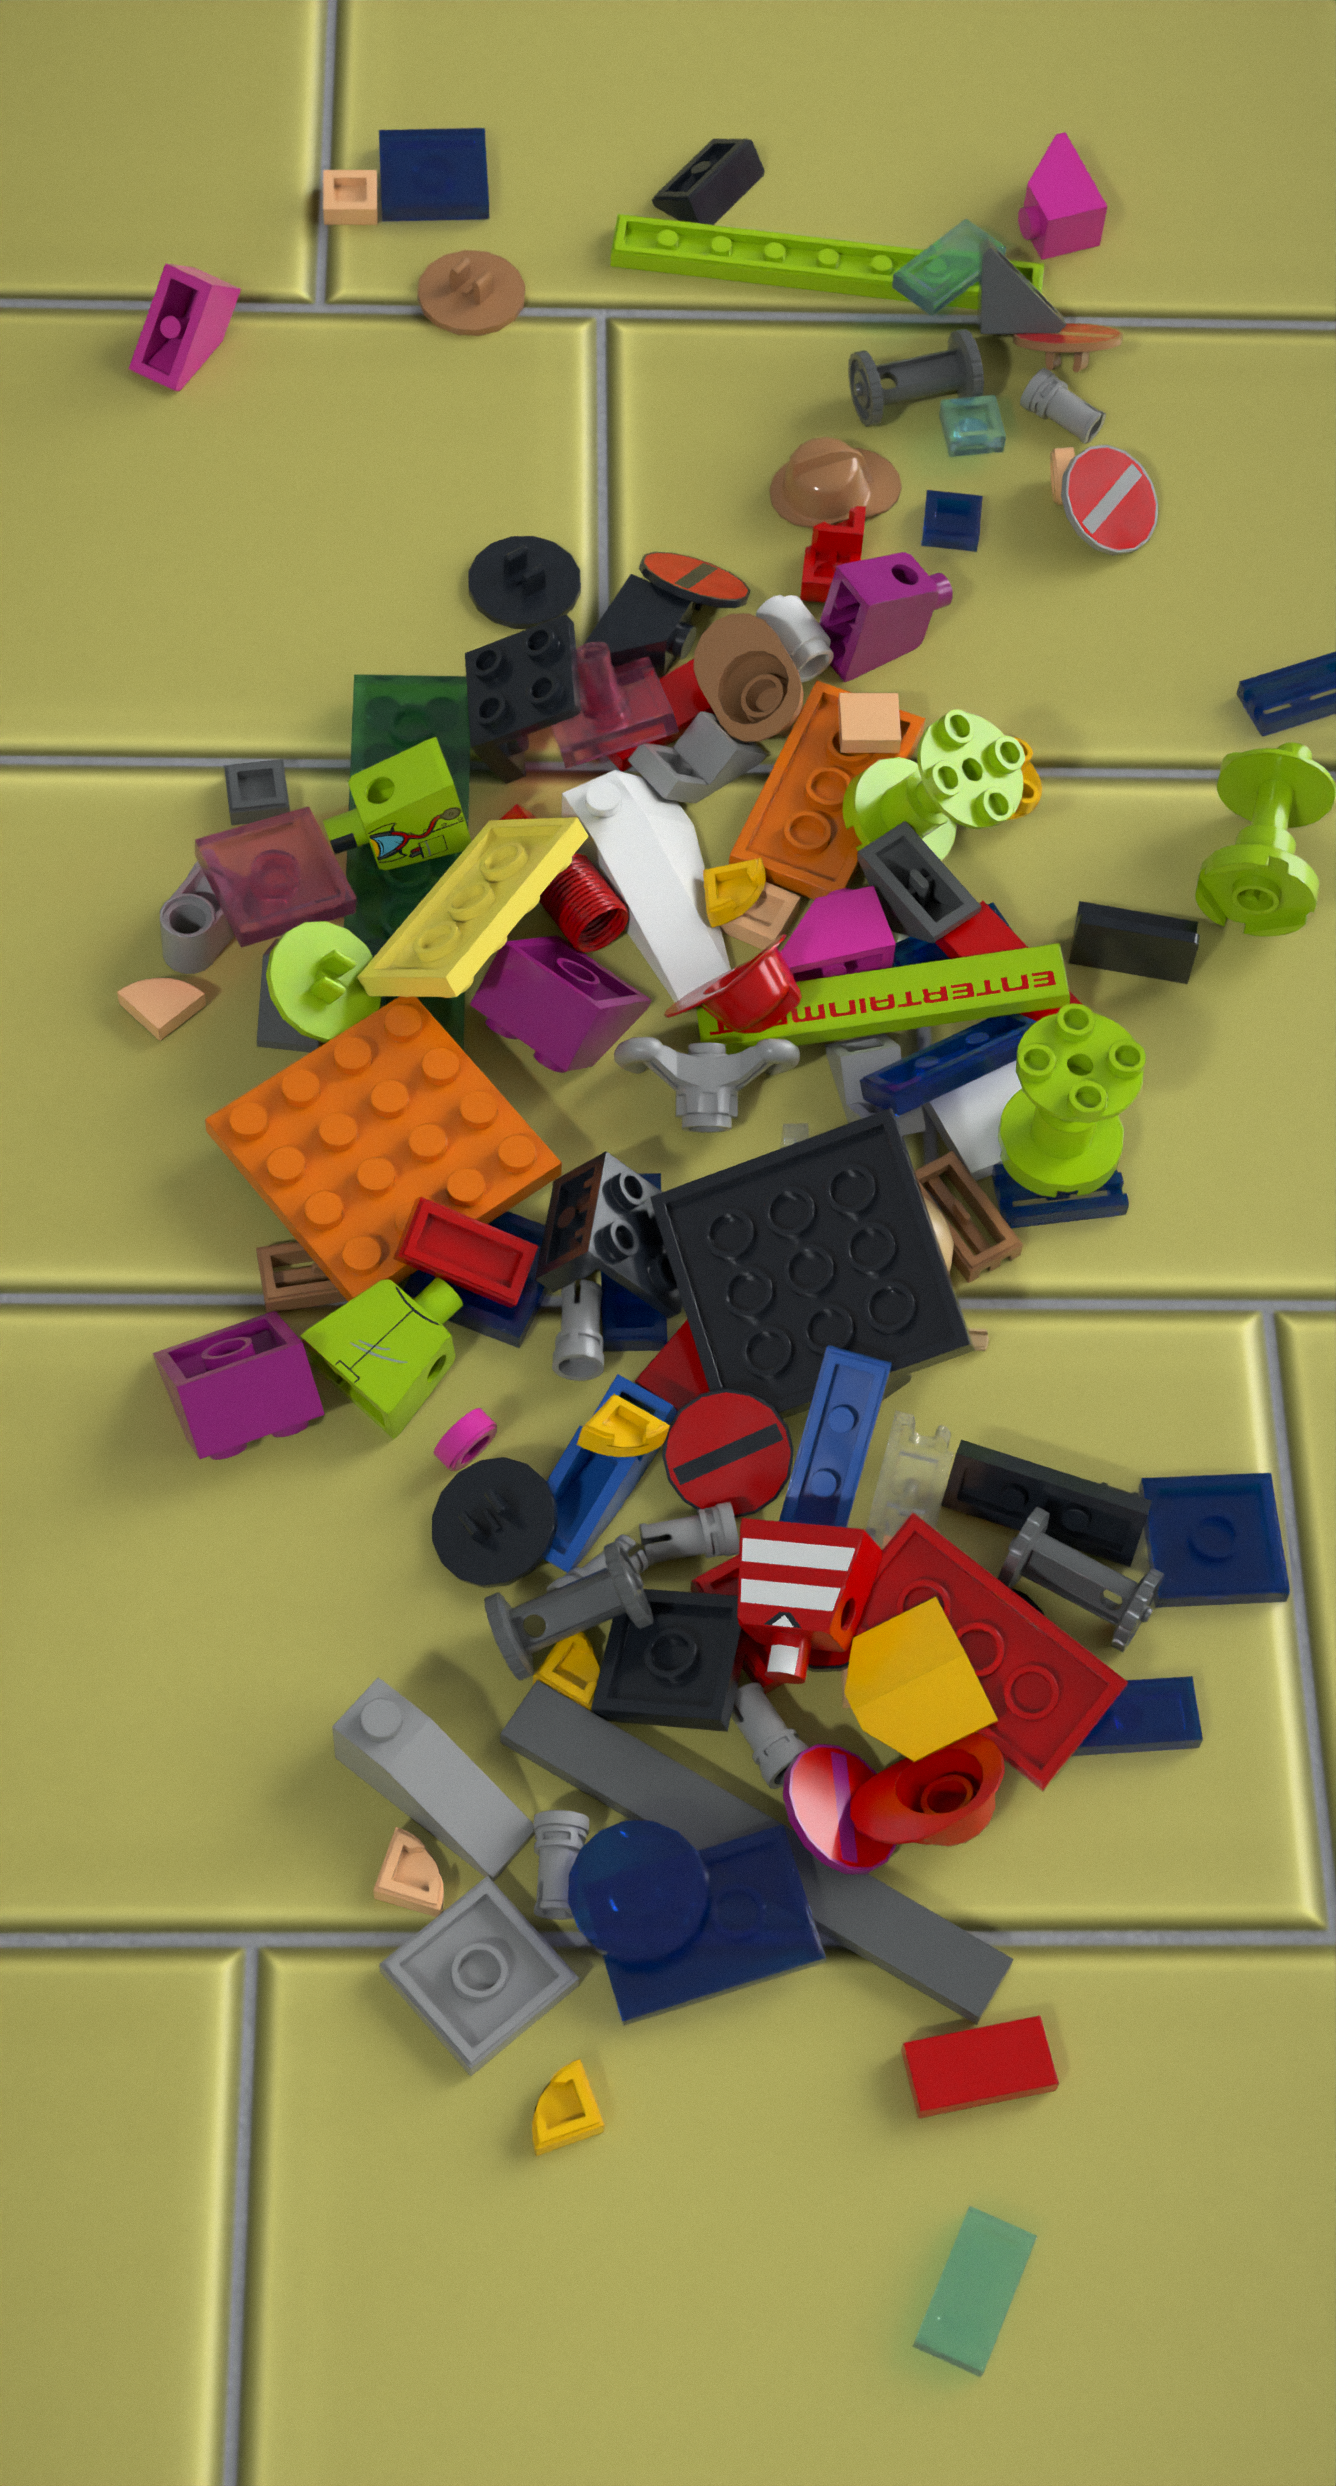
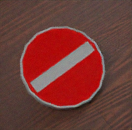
(1109, 500)

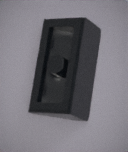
(711, 182)

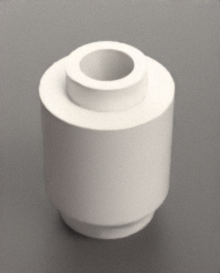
(799, 633)

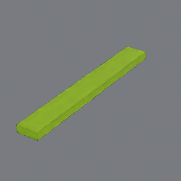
(773, 258)

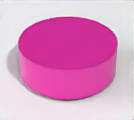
(466, 1440)

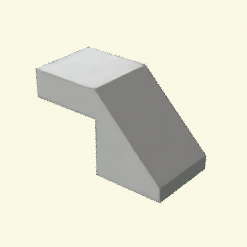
(698, 762)
(860, 1057)

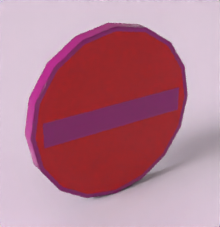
(818, 1807)

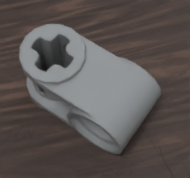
(193, 925)

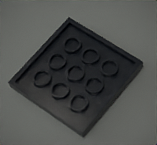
(808, 1256)

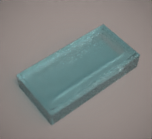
(943, 268)
(975, 2291)

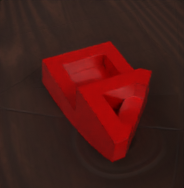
(830, 548)

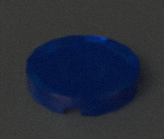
(638, 1891)

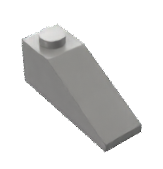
(430, 1779)

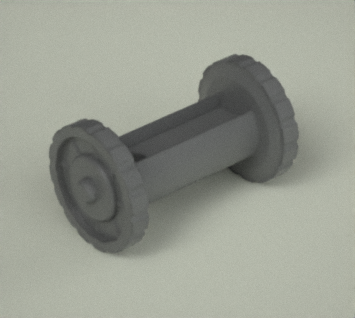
(915, 377)
(1079, 1579)
(569, 1610)

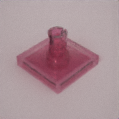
(618, 708)
(274, 876)

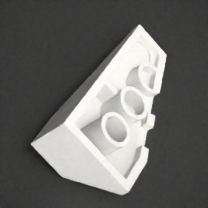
(656, 869)

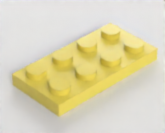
(473, 908)

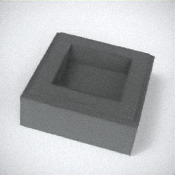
(256, 791)

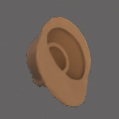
(830, 479)
(748, 678)

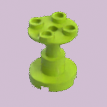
(961, 777)
(1260, 875)
(1065, 1119)

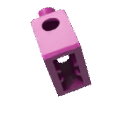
(880, 611)

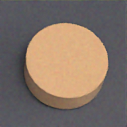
(1058, 463)

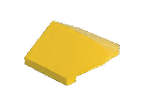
(915, 1684)

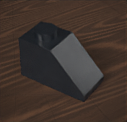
(645, 624)

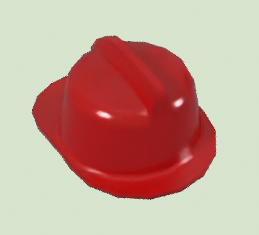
(749, 995)
(932, 1800)

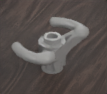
(706, 1076)

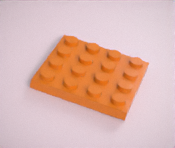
(369, 1129)

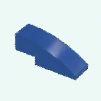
(594, 1485)

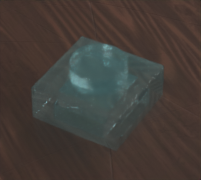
(972, 425)

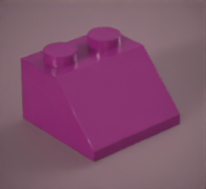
(557, 1002)
(240, 1385)

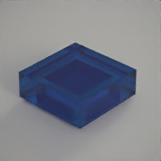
(951, 520)

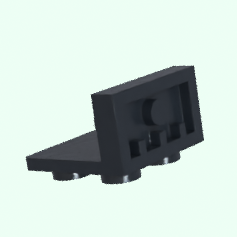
(520, 689)
(606, 1222)

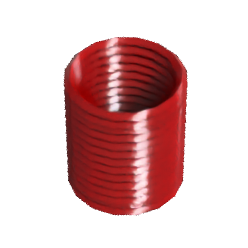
(584, 906)

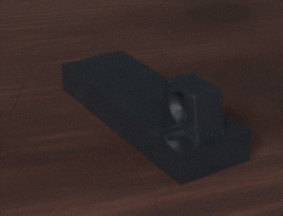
(1081, 1512)

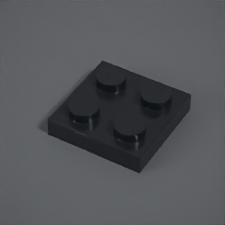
(678, 1668)

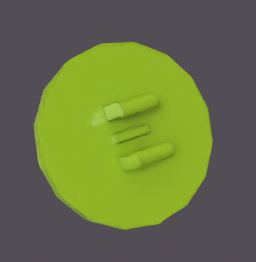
(316, 980)

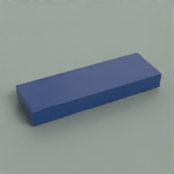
(835, 1438)

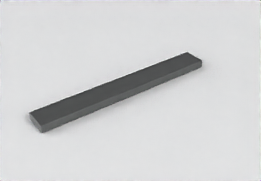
(845, 1907)

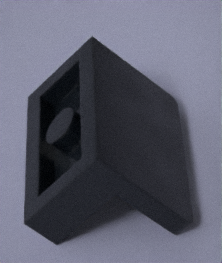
(1134, 942)

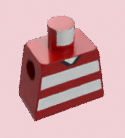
(802, 1589)

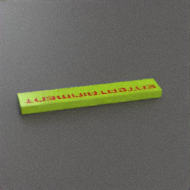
(911, 998)

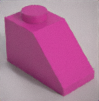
(1062, 203)
(183, 325)
(840, 936)

